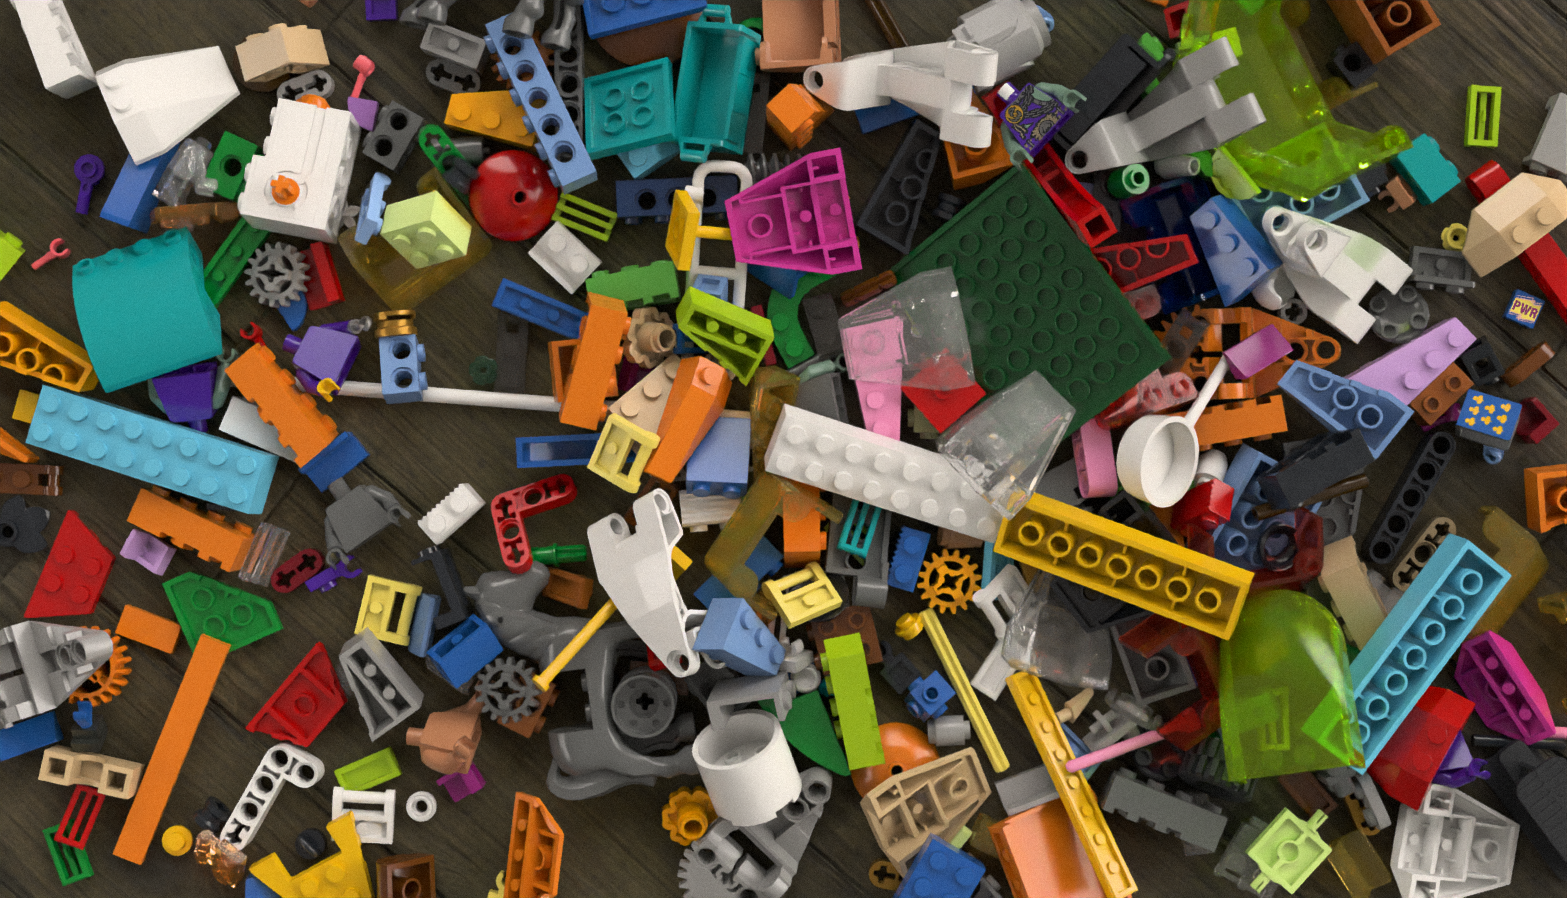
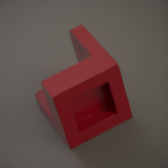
(1534, 421)

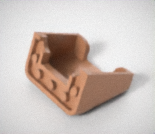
(799, 35)

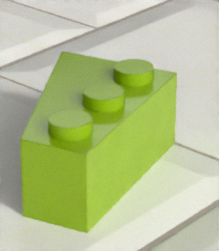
(725, 331)

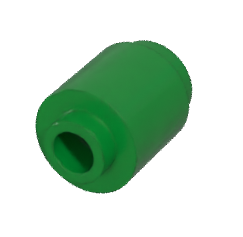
(1128, 181)

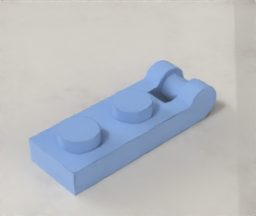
(372, 208)

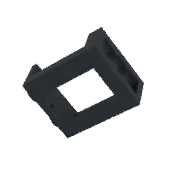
(451, 583)

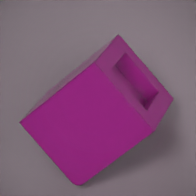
(460, 784)

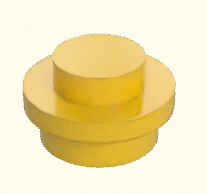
(908, 626)
(177, 840)

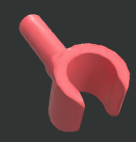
(366, 68)
(52, 254)

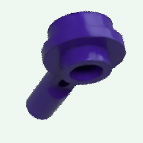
(89, 171)

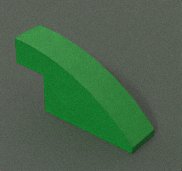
(811, 731)

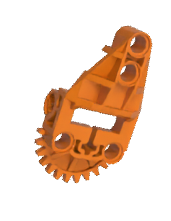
(1250, 322)

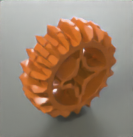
(109, 681)

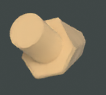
(1075, 706)

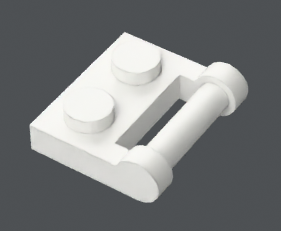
(1009, 589)
(371, 825)

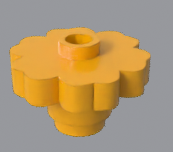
(688, 814)

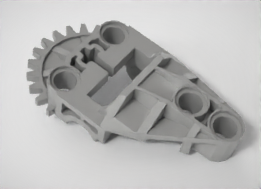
(53, 663)
(780, 839)

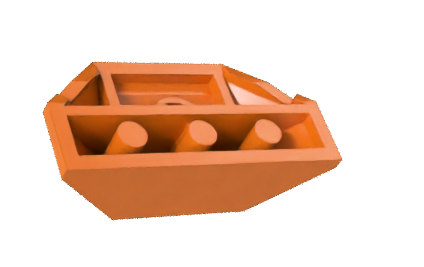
(533, 850)

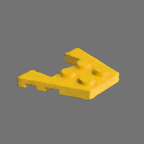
(337, 876)

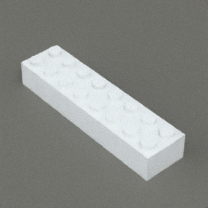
(877, 472)

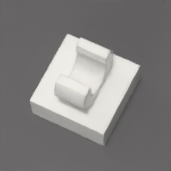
(795, 656)

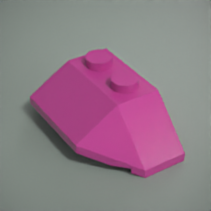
(1503, 689)

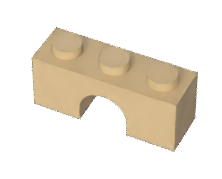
(109, 774)

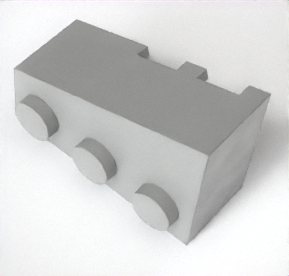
(379, 683)

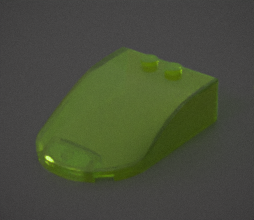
(1286, 690)

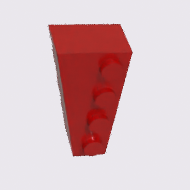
(1146, 260)

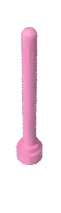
(1112, 751)

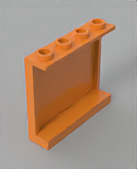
(1045, 854)

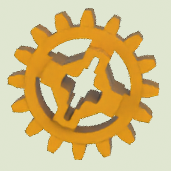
(955, 592)

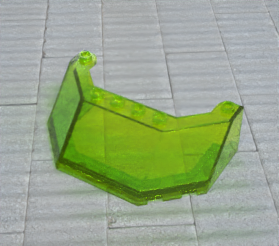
(1300, 143)

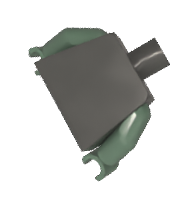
(822, 390)

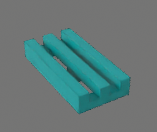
(852, 549)

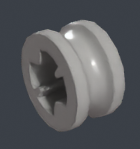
(1299, 305)

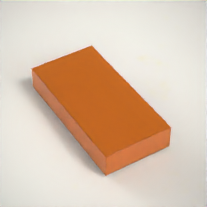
(149, 629)

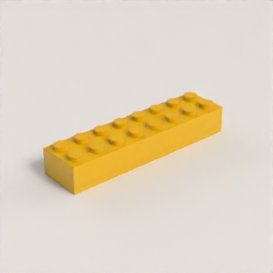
(1126, 564)

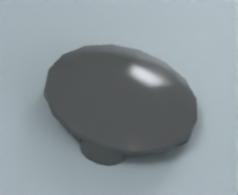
(1399, 315)

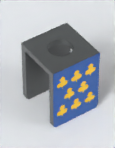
(1488, 420)

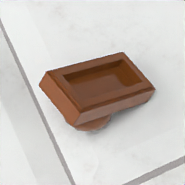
(569, 588)

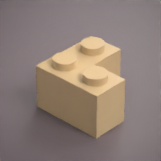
(281, 52)

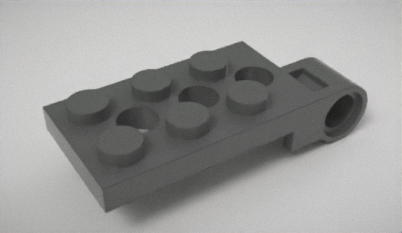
(870, 582)

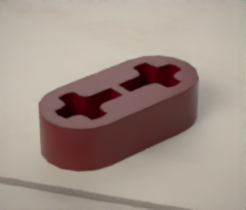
(294, 564)

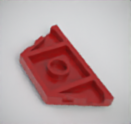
(72, 573)
(303, 701)

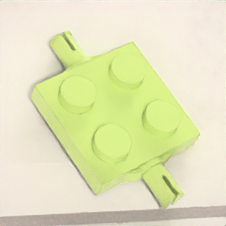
(1288, 850)

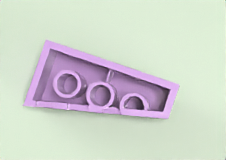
(1415, 364)

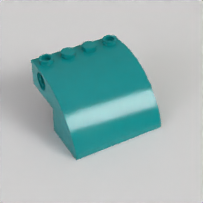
(145, 309)

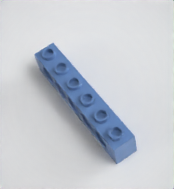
(579, 169)

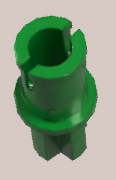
(559, 554)

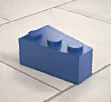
(1233, 248)

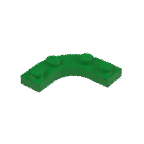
(784, 320)

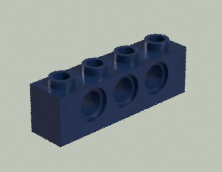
(631, 192)

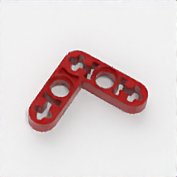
(520, 509)

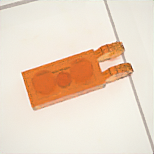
(198, 214)

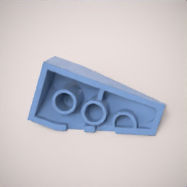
(1346, 404)

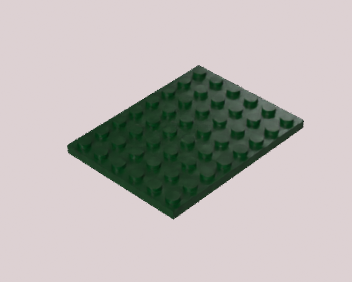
(1038, 299)

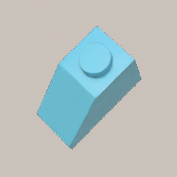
(647, 159)

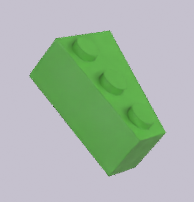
(639, 286)

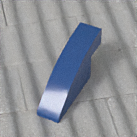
(558, 450)

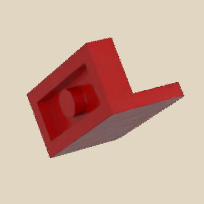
(324, 286)

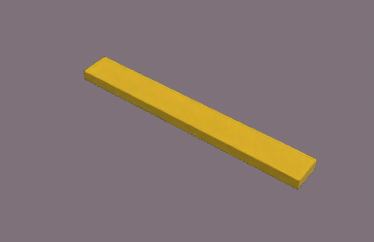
(1071, 787)

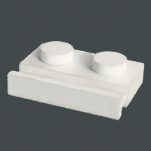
(564, 257)

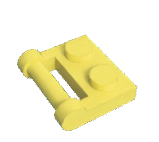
(614, 449)
(806, 601)
(378, 608)

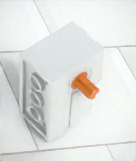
(305, 170)

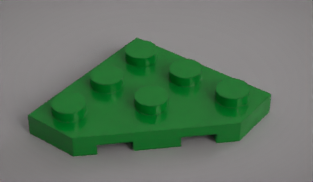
(220, 611)

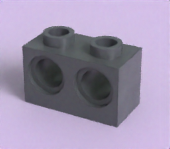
(402, 140)

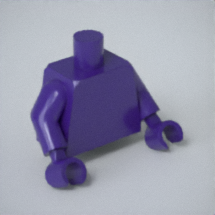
(1459, 766)

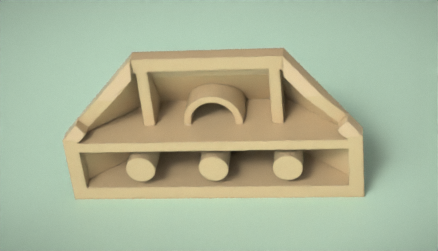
(1513, 220)

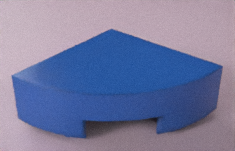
(295, 313)

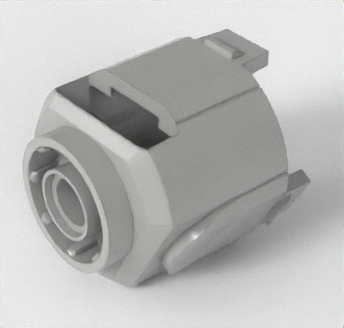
(1011, 29)

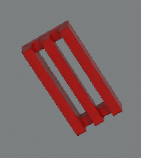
(70, 840)

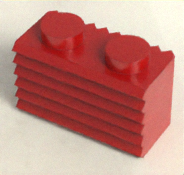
(1204, 506)

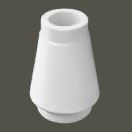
(1177, 166)

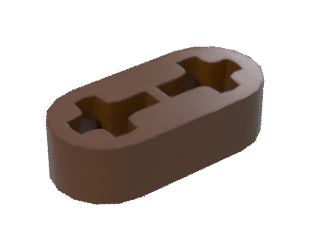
(1527, 364)

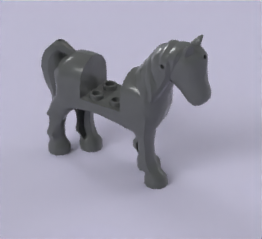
(593, 752)

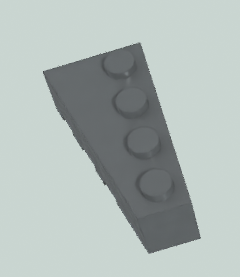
(1163, 809)

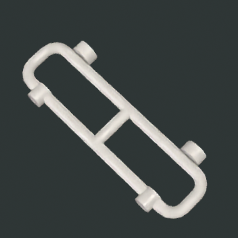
(738, 273)

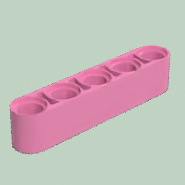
(1094, 461)

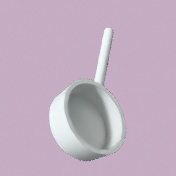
(1162, 451)

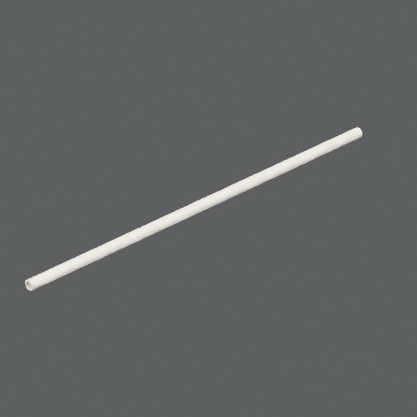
(476, 398)

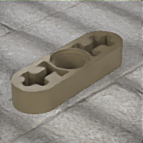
(1409, 554)

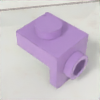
(148, 551)

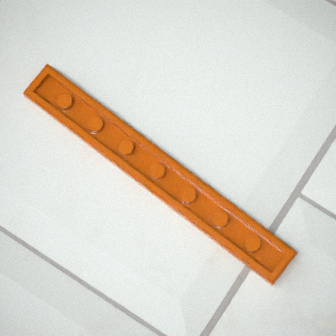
(171, 749)

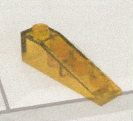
(768, 393)

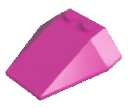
(797, 218)

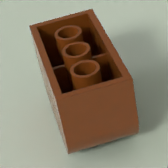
(1384, 25)

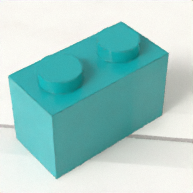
(1426, 169)

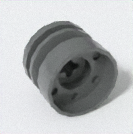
(629, 709)

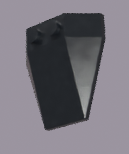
(1098, 610)

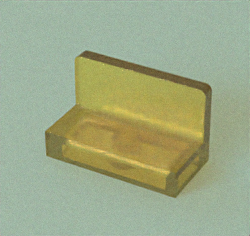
(1357, 864)

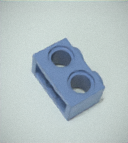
(395, 370)

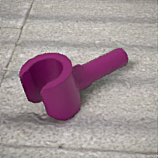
(1450, 414)

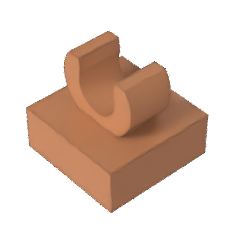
(1400, 191)

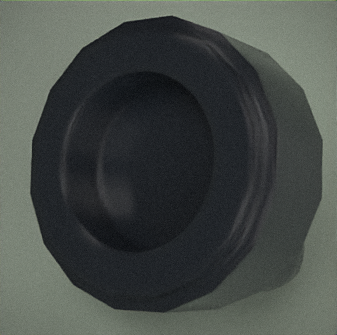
(311, 843)

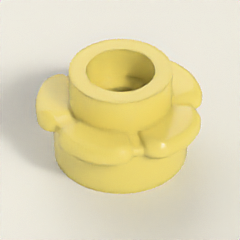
(1448, 234)

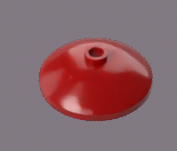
(494, 192)

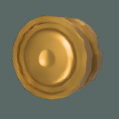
(394, 327)

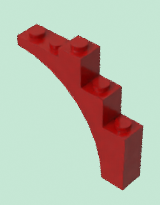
(1076, 204)

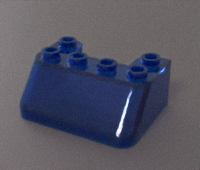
(1167, 213)

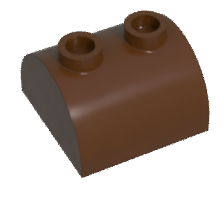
(406, 876)

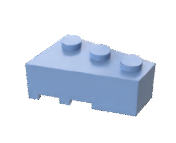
(739, 638)

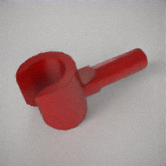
(256, 336)

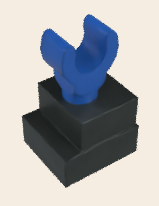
(88, 729)

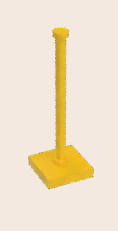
(684, 230)
(680, 563)

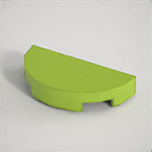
(1231, 178)

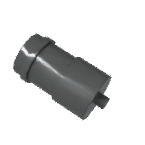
(471, 148)

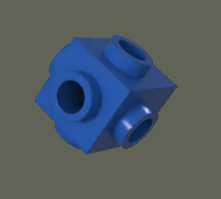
(928, 697)

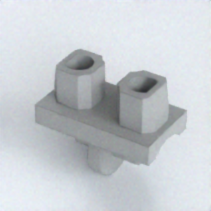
(1109, 730)

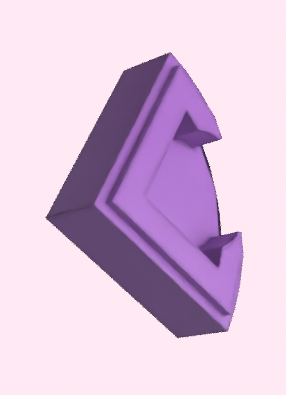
(364, 112)

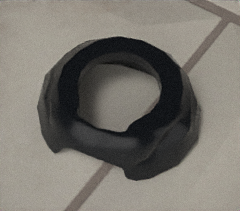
(1285, 558)

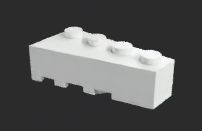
(55, 47)

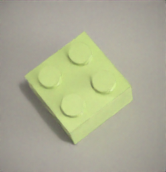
(426, 230)

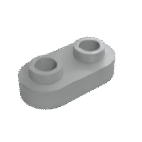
(1375, 811)

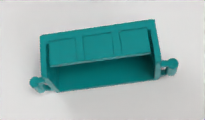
(714, 86)

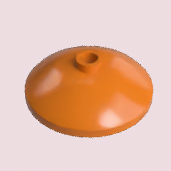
(901, 746)

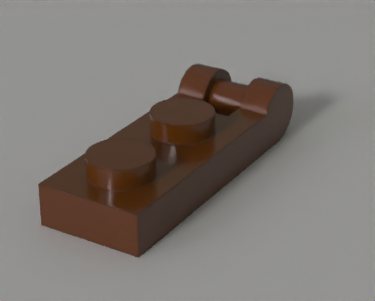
(27, 479)

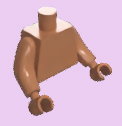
(450, 737)

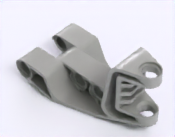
(1175, 118)

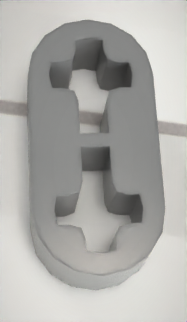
(304, 82)

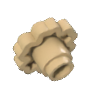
(649, 337)

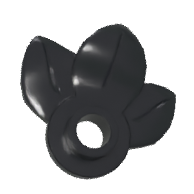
(26, 524)

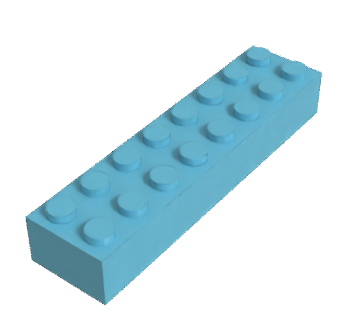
(152, 449)
(1420, 637)

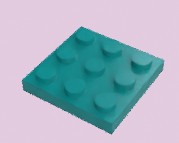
(629, 108)

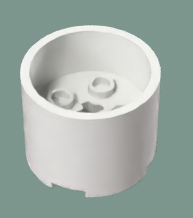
(747, 767)

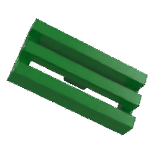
(58, 860)

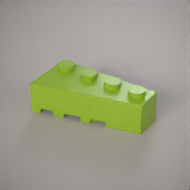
(852, 700)

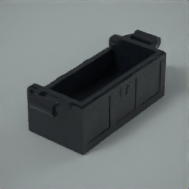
(1112, 87)

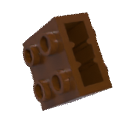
(851, 621)

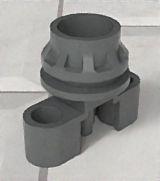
(1061, 484)

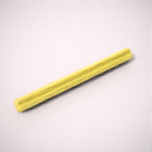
(964, 690)

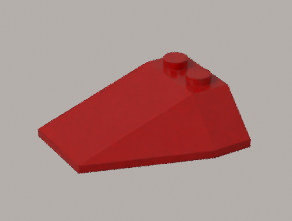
(1420, 745)

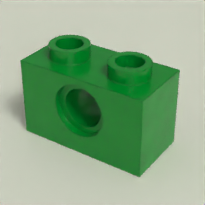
(231, 150)

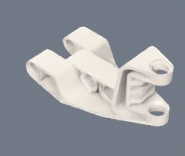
(925, 77)
(1333, 268)
(641, 580)

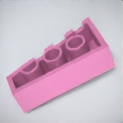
(880, 407)

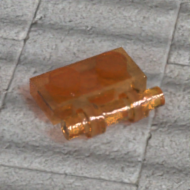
(226, 860)

